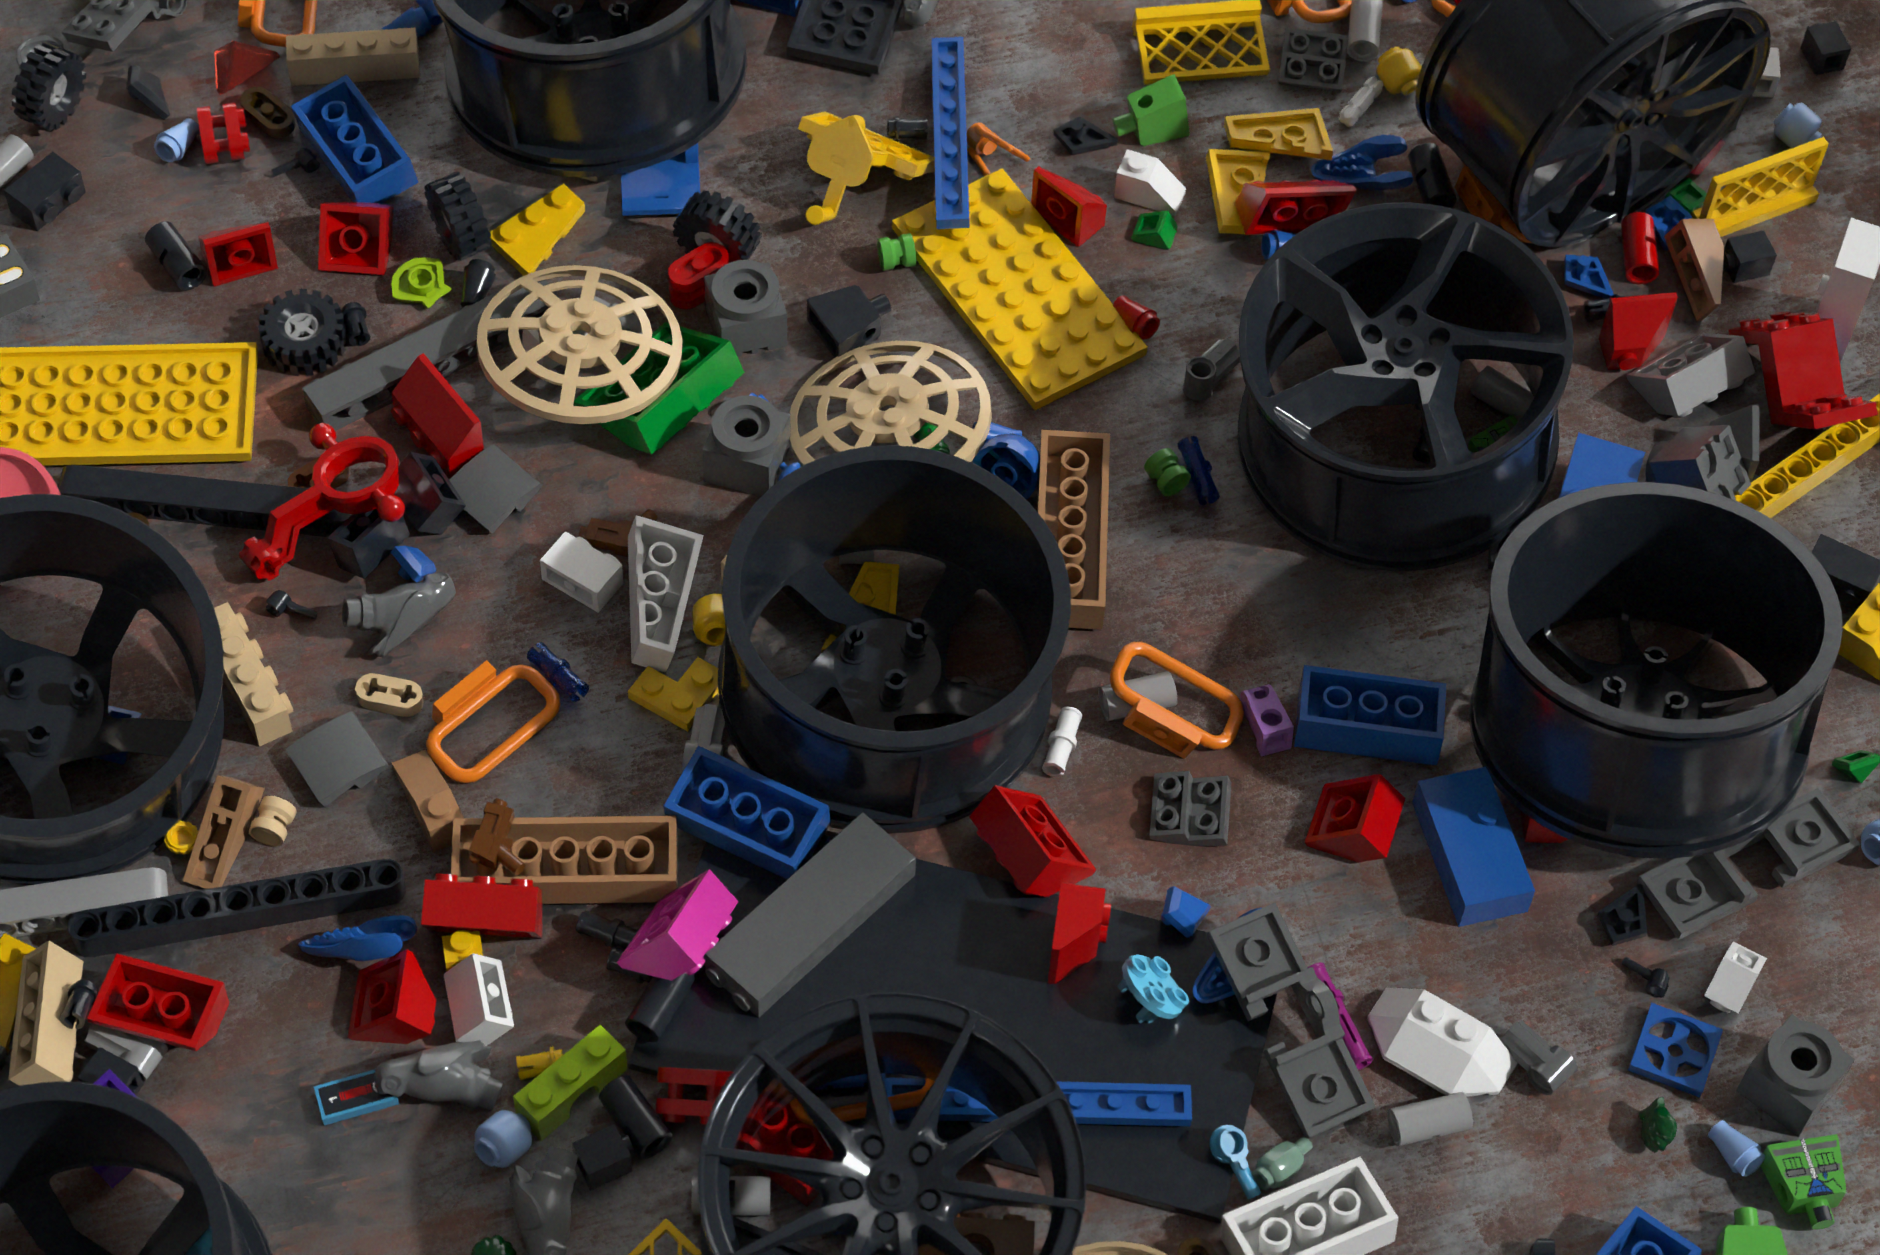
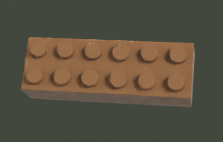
(1075, 508)
(582, 857)

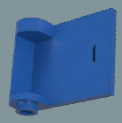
(661, 187)

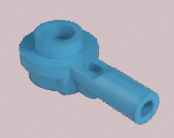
(1230, 1146)

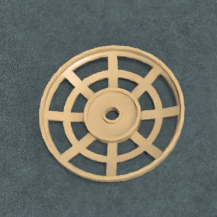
(578, 350)
(893, 389)

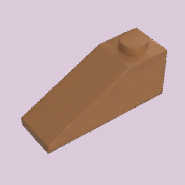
(1699, 262)
(429, 798)
(222, 831)

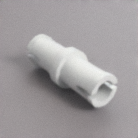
(1062, 741)

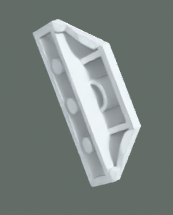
(1439, 1043)

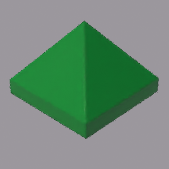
(1857, 764)

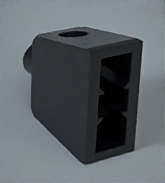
(846, 318)

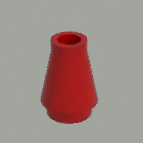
(1137, 317)

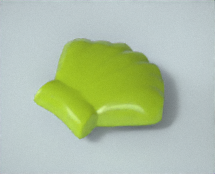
(419, 282)

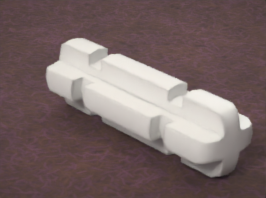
(1360, 101)

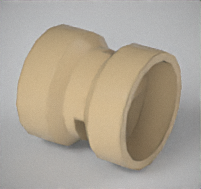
(272, 821)

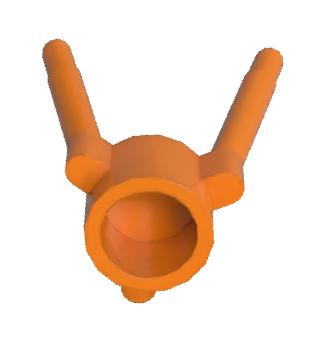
(985, 142)

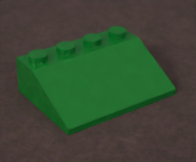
(705, 371)

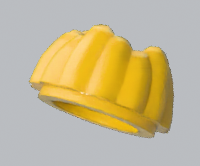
(181, 838)

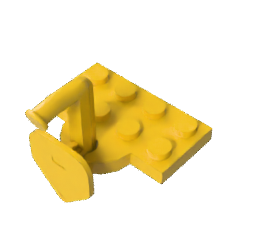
(845, 154)

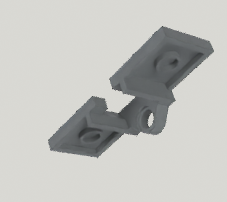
(108, 22)
(1707, 888)
(1315, 1077)

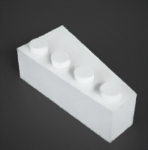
(660, 581)

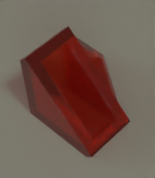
(238, 62)

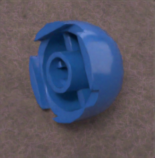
(1012, 460)

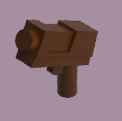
(611, 535)
(491, 841)

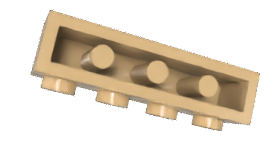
(358, 54)
(250, 681)
(40, 1041)

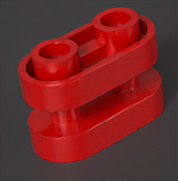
(233, 120)
(688, 274)
(675, 1107)

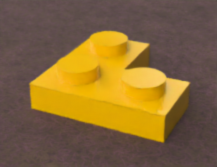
(675, 699)

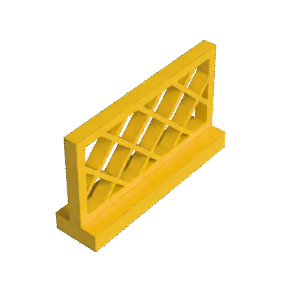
(1197, 21)
(1772, 197)

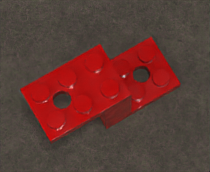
(1802, 370)

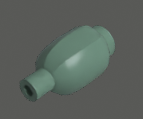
(1281, 1163)

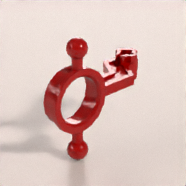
(278, 547)

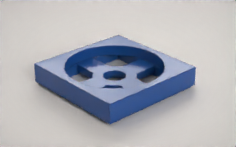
(1683, 1025)

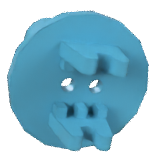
(1153, 987)

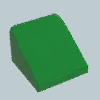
(1155, 229)

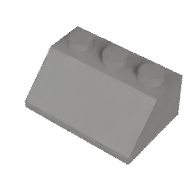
(1693, 373)

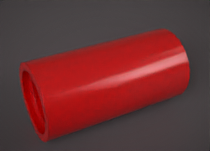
(1639, 248)

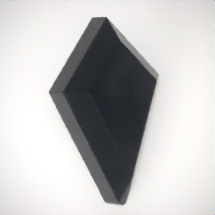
(148, 89)
(1083, 136)
(1625, 917)

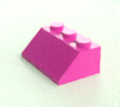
(681, 929)

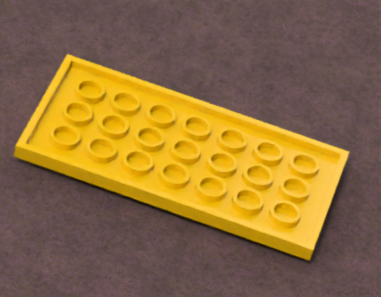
(1022, 292)
(129, 403)

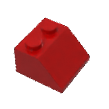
(1356, 818)
(1079, 927)

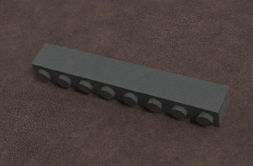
(448, 343)

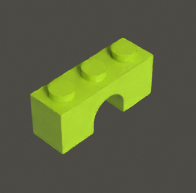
(550, 1095)

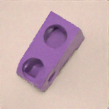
(1267, 719)

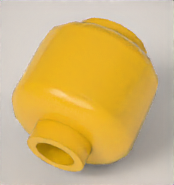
(1398, 70)
(709, 619)

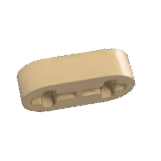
(389, 695)

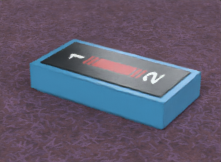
(351, 1097)

